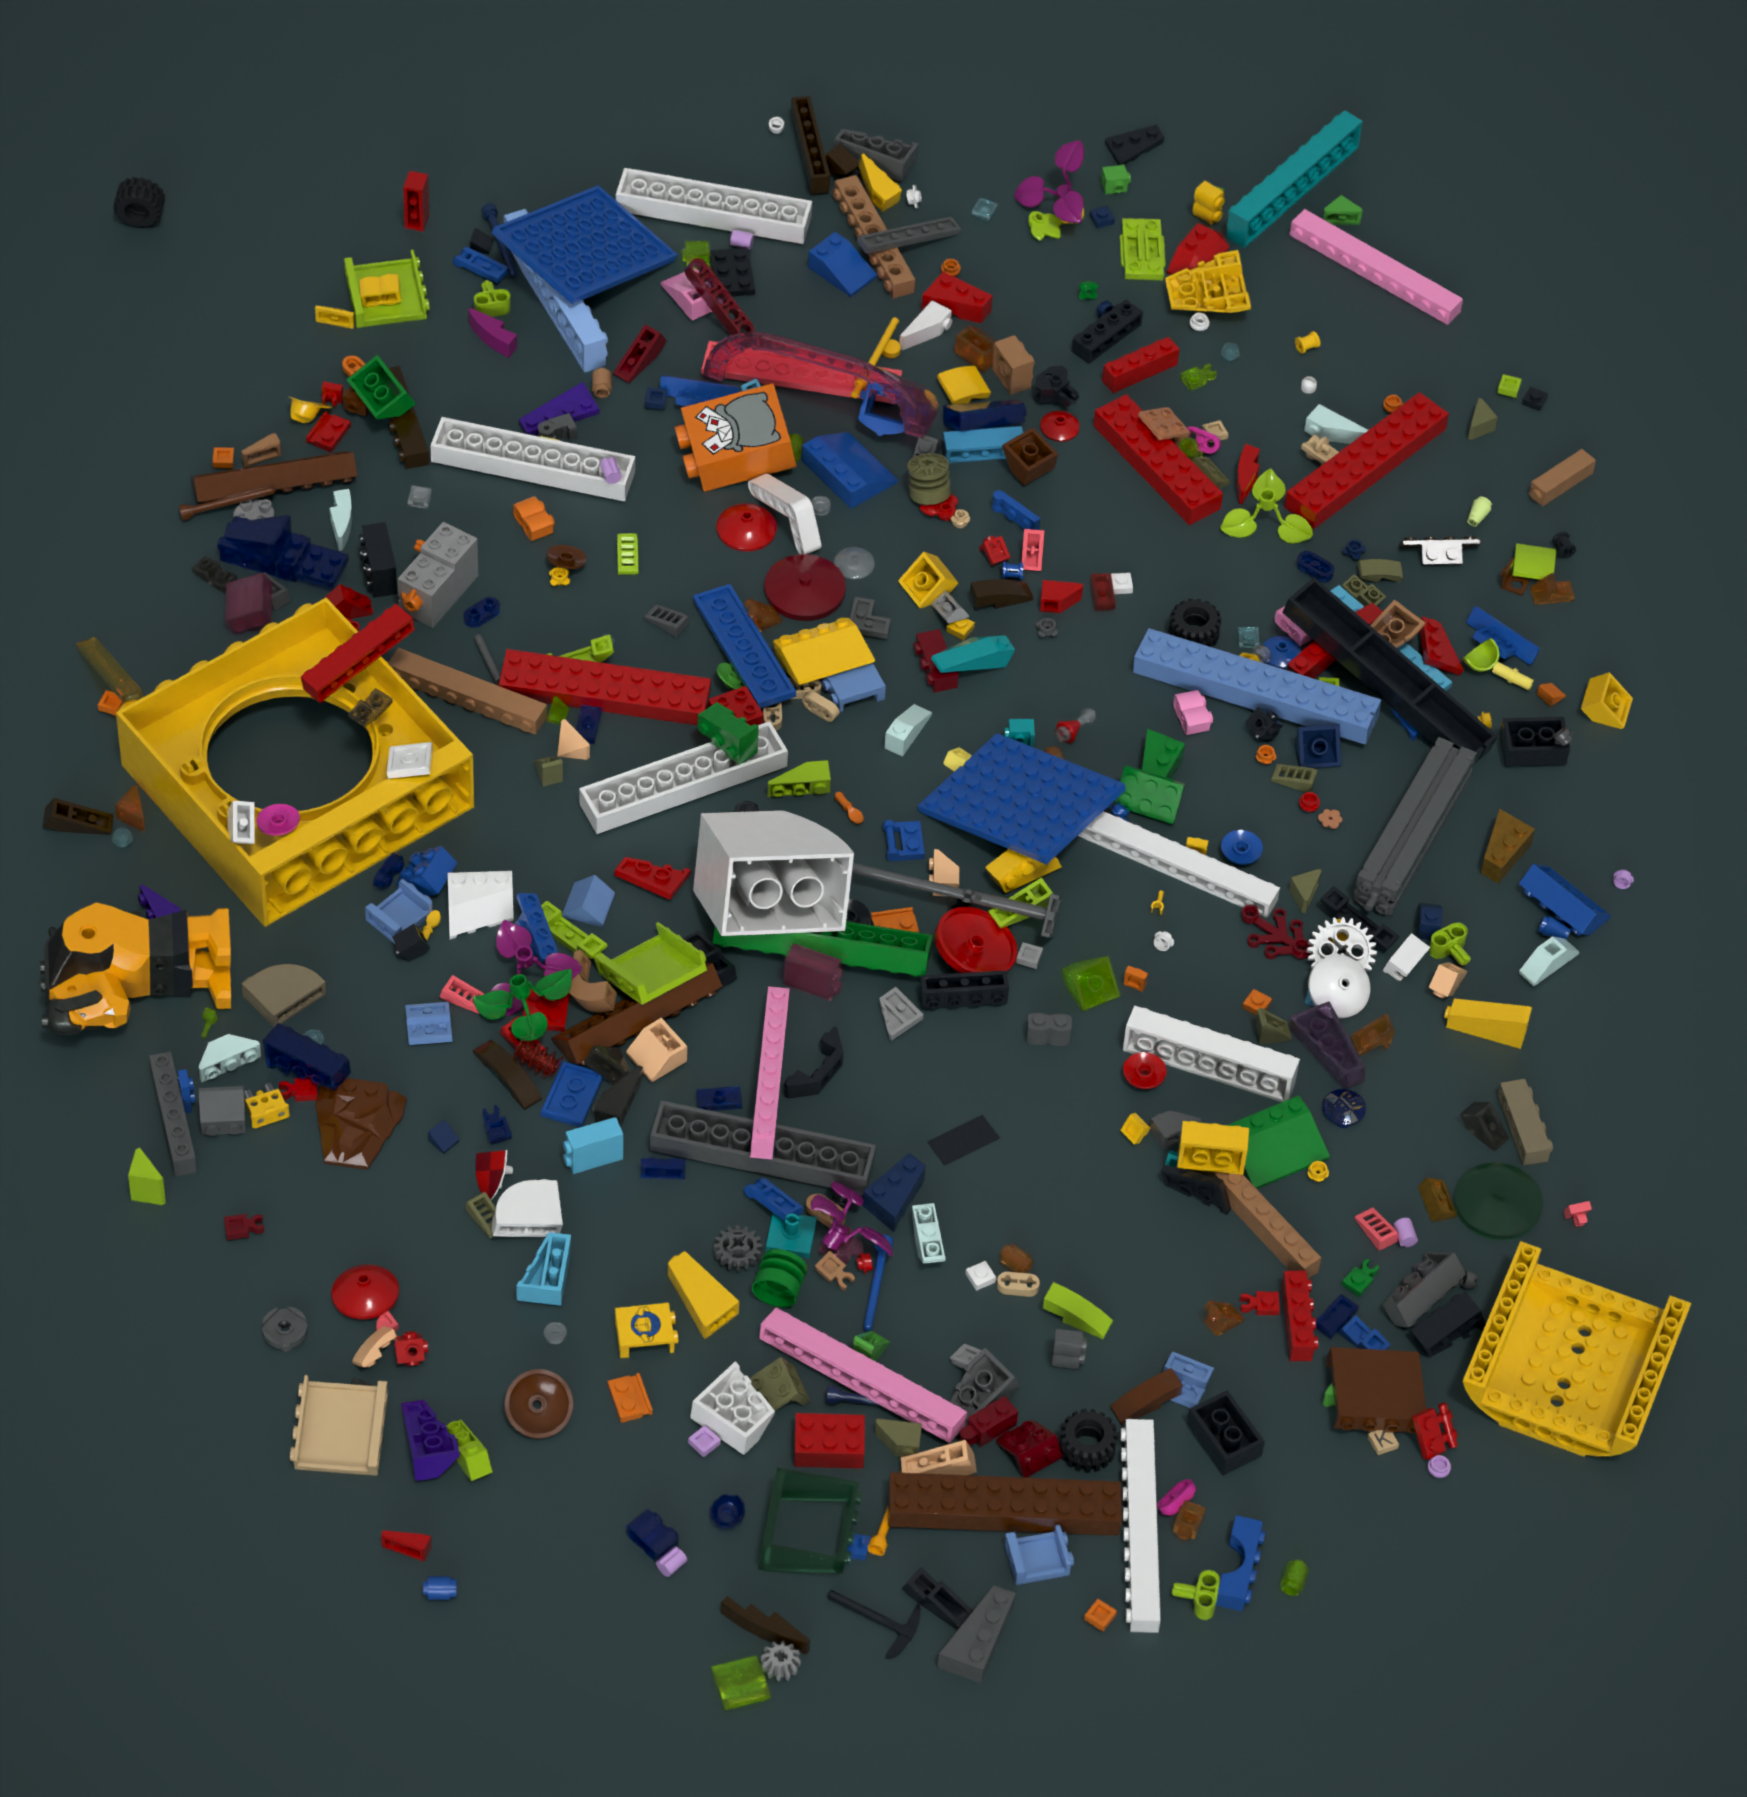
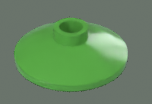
(729, 676)

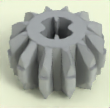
(772, 1657)

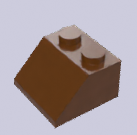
(1029, 456)

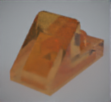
(1550, 591)
(762, 614)
(1377, 1032)
(1222, 1317)

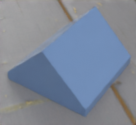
(589, 901)

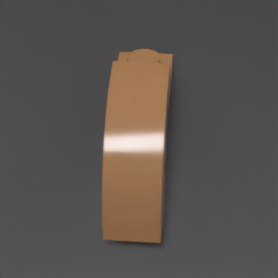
(591, 996)

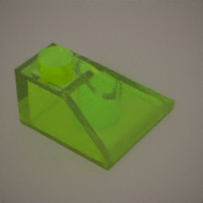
(1091, 982)

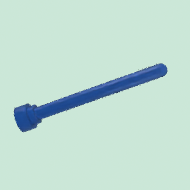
(876, 1282)

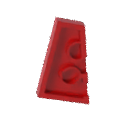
(657, 879)

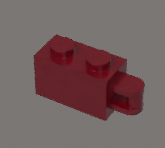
(990, 1422)

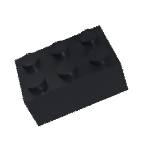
(378, 560)
(1532, 741)
(1225, 1432)

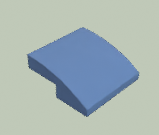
(428, 1023)
(1193, 1377)

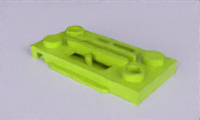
(1142, 249)

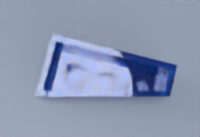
(305, 1057)

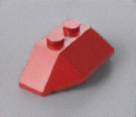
(1198, 246)

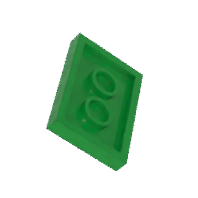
(1151, 794)

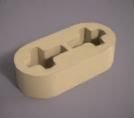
(820, 706)
(1018, 1284)

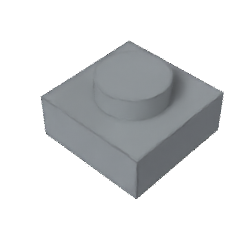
(1029, 955)

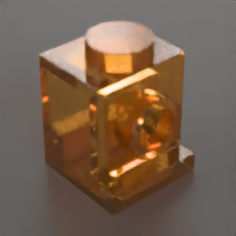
(1189, 1520)

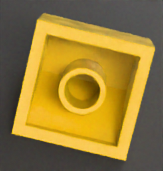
(927, 580)
(1606, 701)

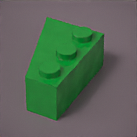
(729, 732)
(1162, 754)

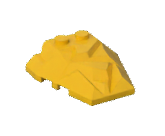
(1210, 286)

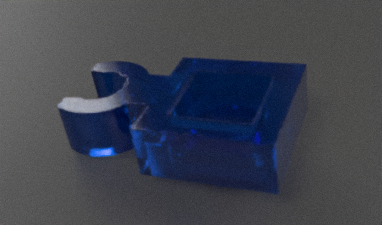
(495, 1127)

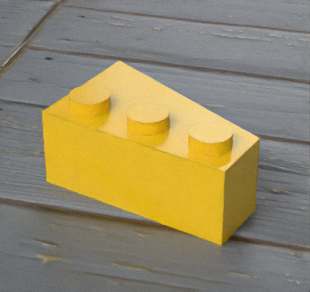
(1014, 870)

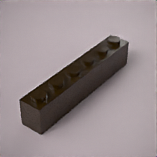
(810, 145)
(408, 433)

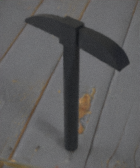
(905, 1631)

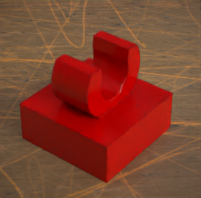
(332, 393)

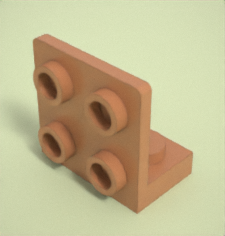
(1164, 424)

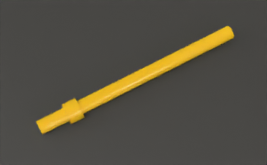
(861, 384)

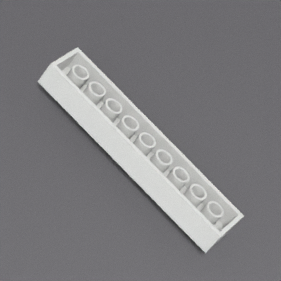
(714, 205)
(529, 458)
(676, 781)

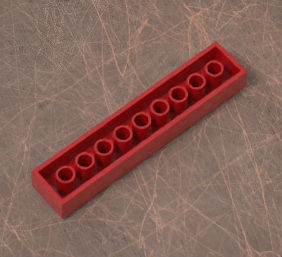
(1366, 460)
(605, 685)

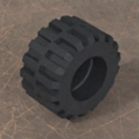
(139, 202)
(1195, 613)
(1091, 1425)

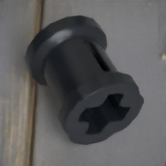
(1564, 545)

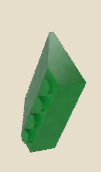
(1281, 1142)

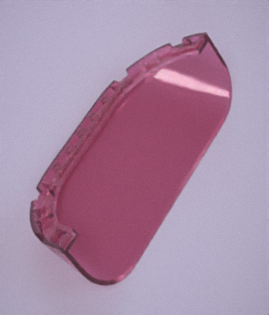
(915, 400)

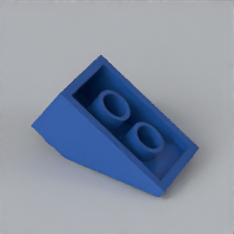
(840, 264)

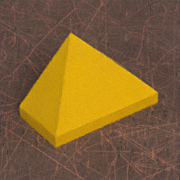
(334, 316)

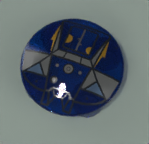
(1344, 1107)

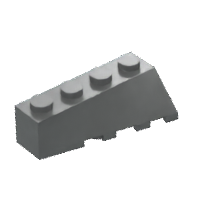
(1424, 1287)

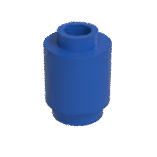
(440, 1587)

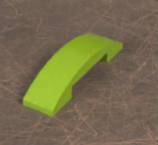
(598, 652)
(569, 934)

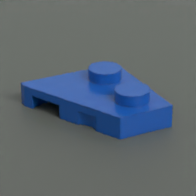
(186, 1089)

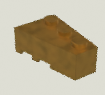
(1506, 846)

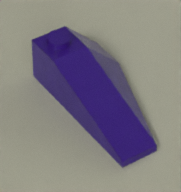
(428, 1440)

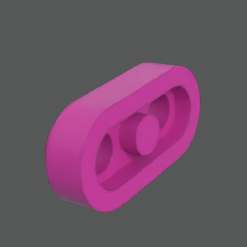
(1203, 438)
(1175, 1497)

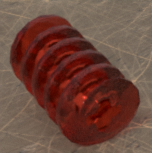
(537, 1058)

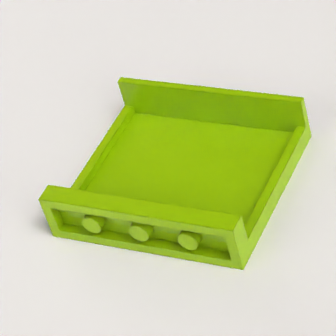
(412, 304)
(653, 966)

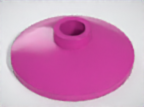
(278, 819)

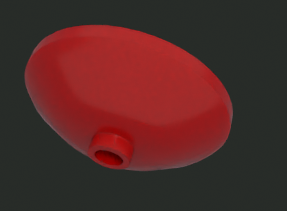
(746, 527)
(365, 1291)

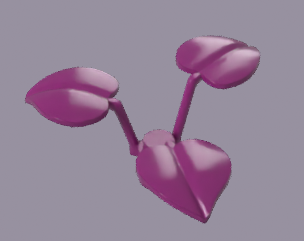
(1071, 203)
(516, 941)
(837, 1232)

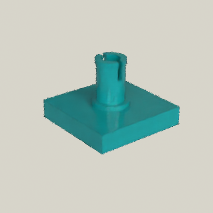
(793, 1234)

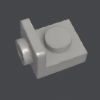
(964, 1355)

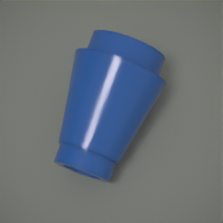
(1551, 927)

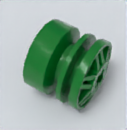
(779, 1278)

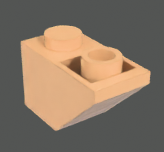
(944, 870)

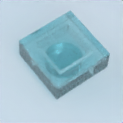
(984, 209)
(1248, 637)

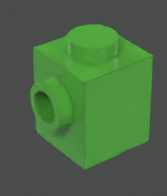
(1115, 179)

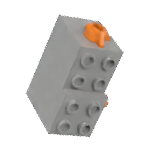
(438, 574)

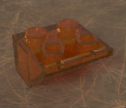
(975, 347)

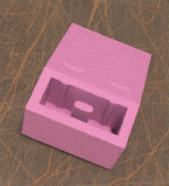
(687, 296)

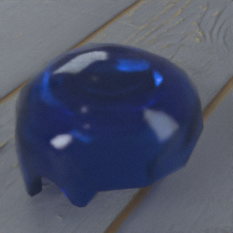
(727, 1511)

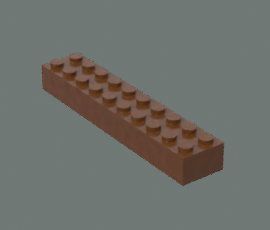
(1004, 1503)

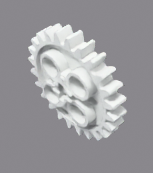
(1356, 939)

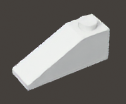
(927, 325)

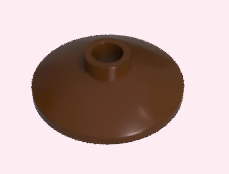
(566, 556)

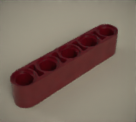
(717, 290)

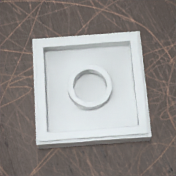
(409, 760)

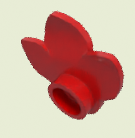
(943, 510)

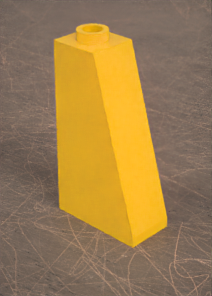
(1489, 1020)
(702, 1294)

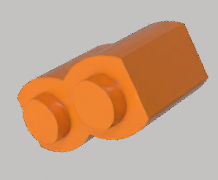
(533, 518)

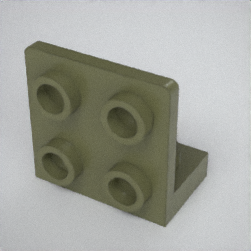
(780, 1384)

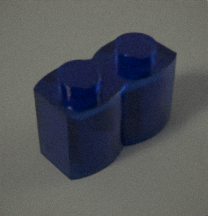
(652, 1535)

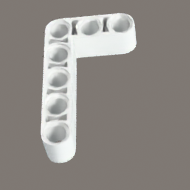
(791, 504)

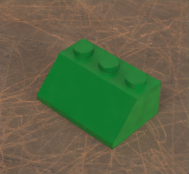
(380, 390)

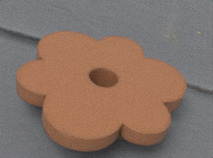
(1330, 818)

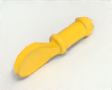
(432, 921)

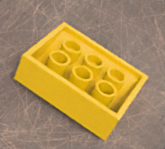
(822, 651)

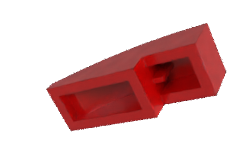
(1247, 472)

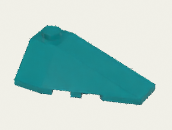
(975, 654)

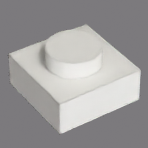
(1122, 583)
(980, 1275)

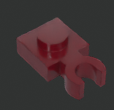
(239, 1226)

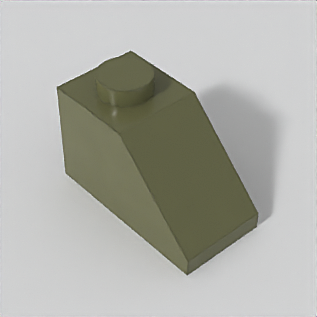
(899, 1436)

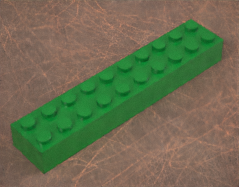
(856, 946)

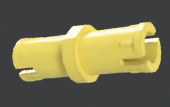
(1513, 676)

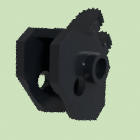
(1054, 388)

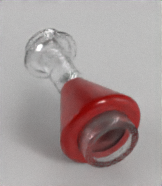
(1067, 730)

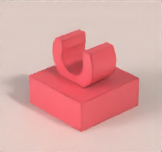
(1578, 1213)

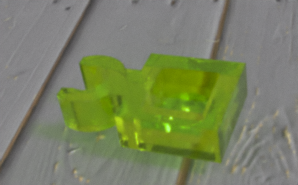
(1196, 378)

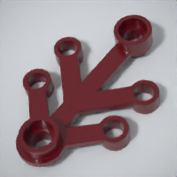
(1250, 915)

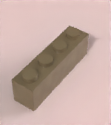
(1524, 1122)

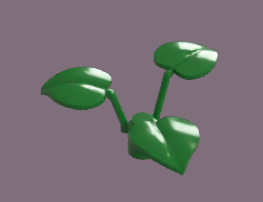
(528, 1027)

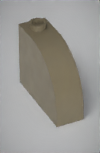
(283, 991)

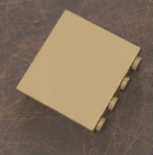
(339, 1427)

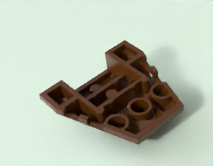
(357, 1121)

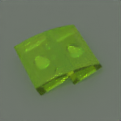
(740, 1682)

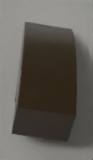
(999, 593)

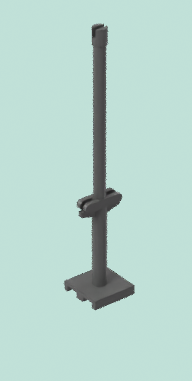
(1048, 914)

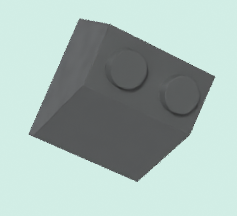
(222, 1110)

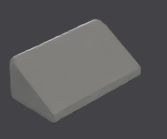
(949, 608)

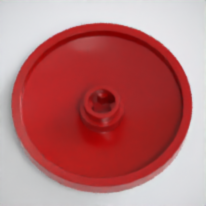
(974, 942)

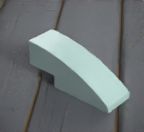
(341, 517)

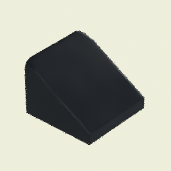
(481, 241)

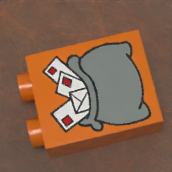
(735, 438)

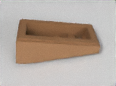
(265, 449)

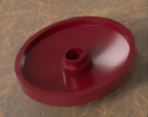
(804, 587)

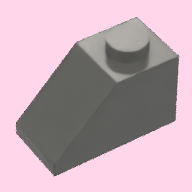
(1167, 1127)

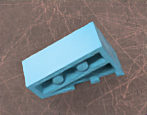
(547, 1274)

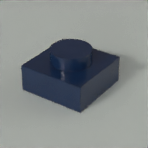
(1102, 217)
(656, 398)

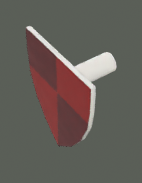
(491, 1171)

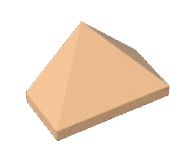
(572, 743)

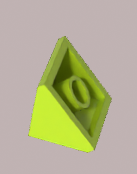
(145, 1181)

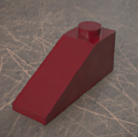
(640, 354)

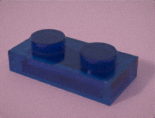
(663, 1168)

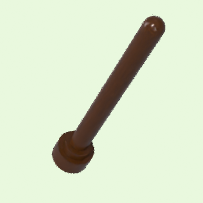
(188, 511)

